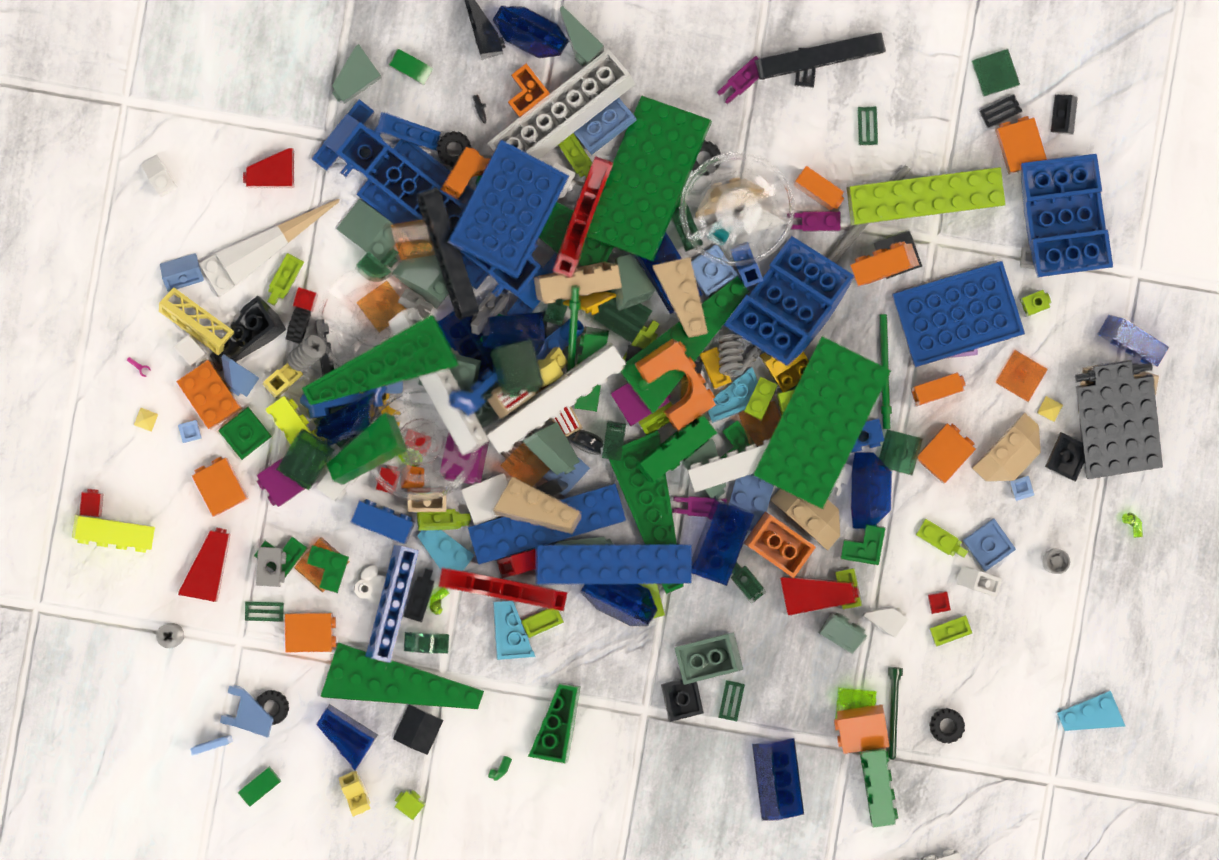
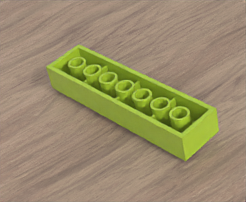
(925, 196)

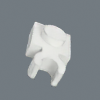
(843, 478)

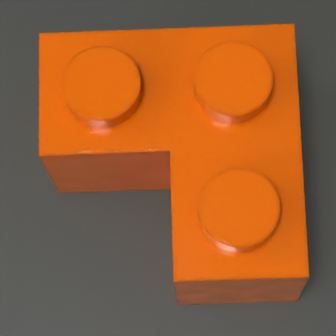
(532, 91)

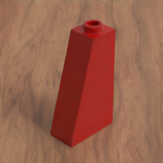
(207, 571)
(815, 594)

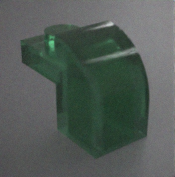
(678, 226)
(377, 270)
(556, 312)
(614, 440)
(426, 642)

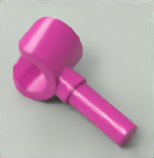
(138, 366)

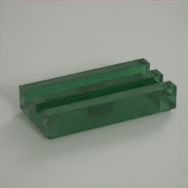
(867, 118)
(273, 619)
(728, 716)

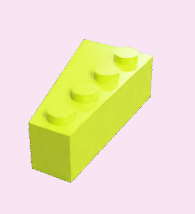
(288, 418)
(113, 532)

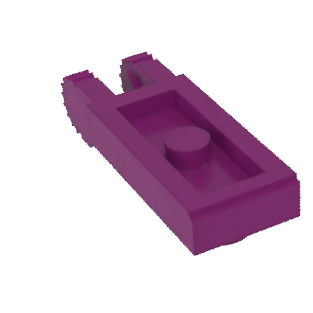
(741, 80)
(818, 221)
(696, 505)

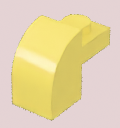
(552, 366)
(281, 380)
(355, 793)

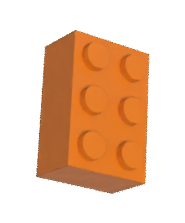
(884, 263)
(209, 394)
(779, 544)

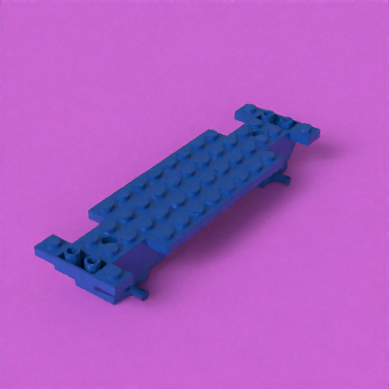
(392, 190)

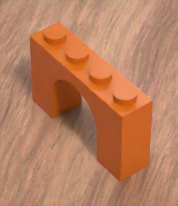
(467, 166)
(697, 398)

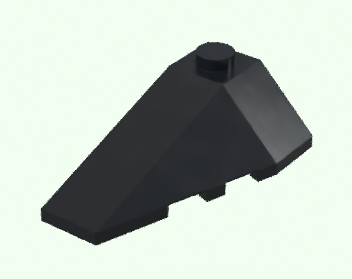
(485, 34)
(252, 330)

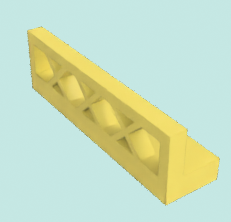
(192, 326)

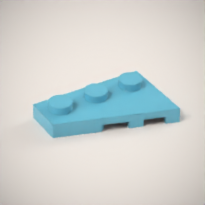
(734, 397)
(445, 550)
(509, 632)
(1092, 714)

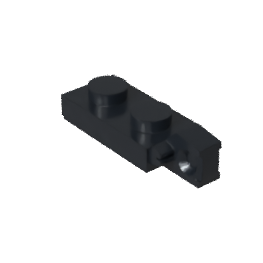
(420, 596)

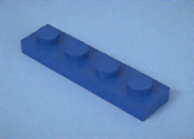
(408, 131)

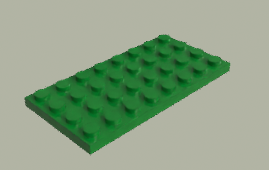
(648, 178)
(822, 422)

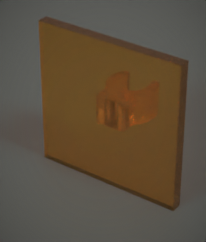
(381, 306)
(1021, 375)

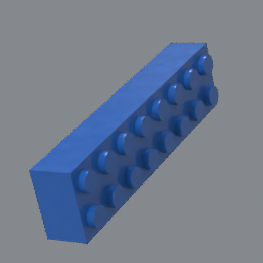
(508, 536)
(613, 564)

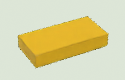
(711, 363)

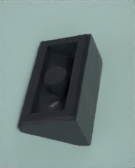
(1064, 114)
(553, 487)

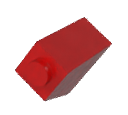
(272, 172)
(517, 564)

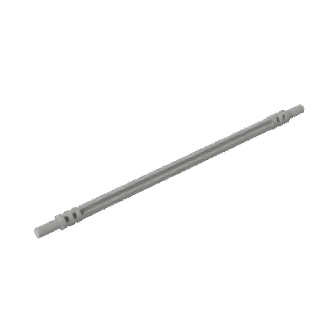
(834, 256)

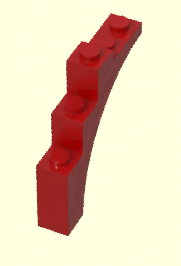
(581, 218)
(503, 589)

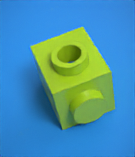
(1035, 302)
(409, 803)

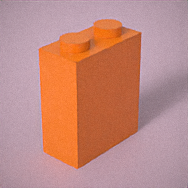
(1020, 143)
(819, 189)
(938, 389)
(946, 452)
(219, 486)
(309, 632)
(862, 729)

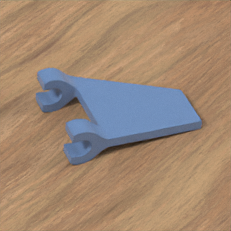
(250, 714)

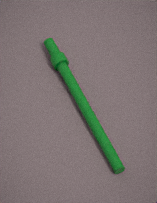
(574, 306)
(885, 409)

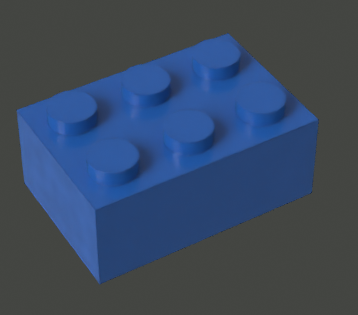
(383, 521)

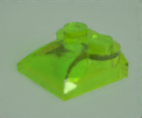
(854, 698)

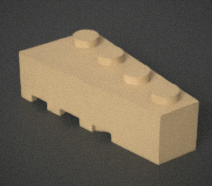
(590, 278)
(681, 289)
(533, 506)

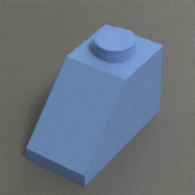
(238, 377)

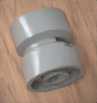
(1056, 561)

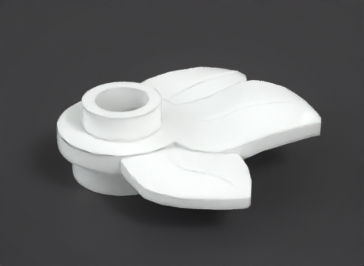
(373, 582)

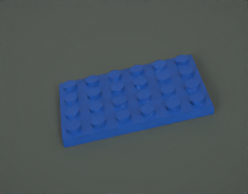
(508, 209)
(958, 314)

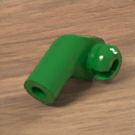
(502, 770)

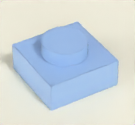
(190, 431)
(1022, 488)

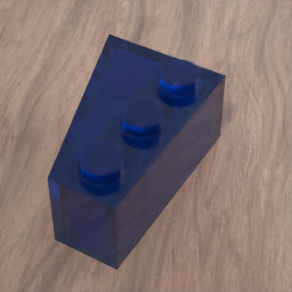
(514, 329)
(1133, 340)
(347, 735)

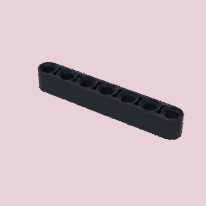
(820, 56)
(447, 255)

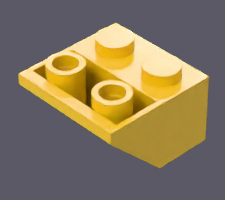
(784, 375)

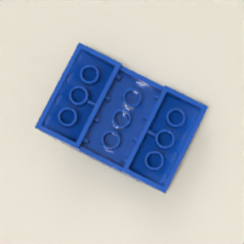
(1065, 215)
(791, 302)

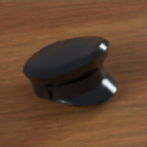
(587, 442)

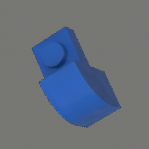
(748, 273)

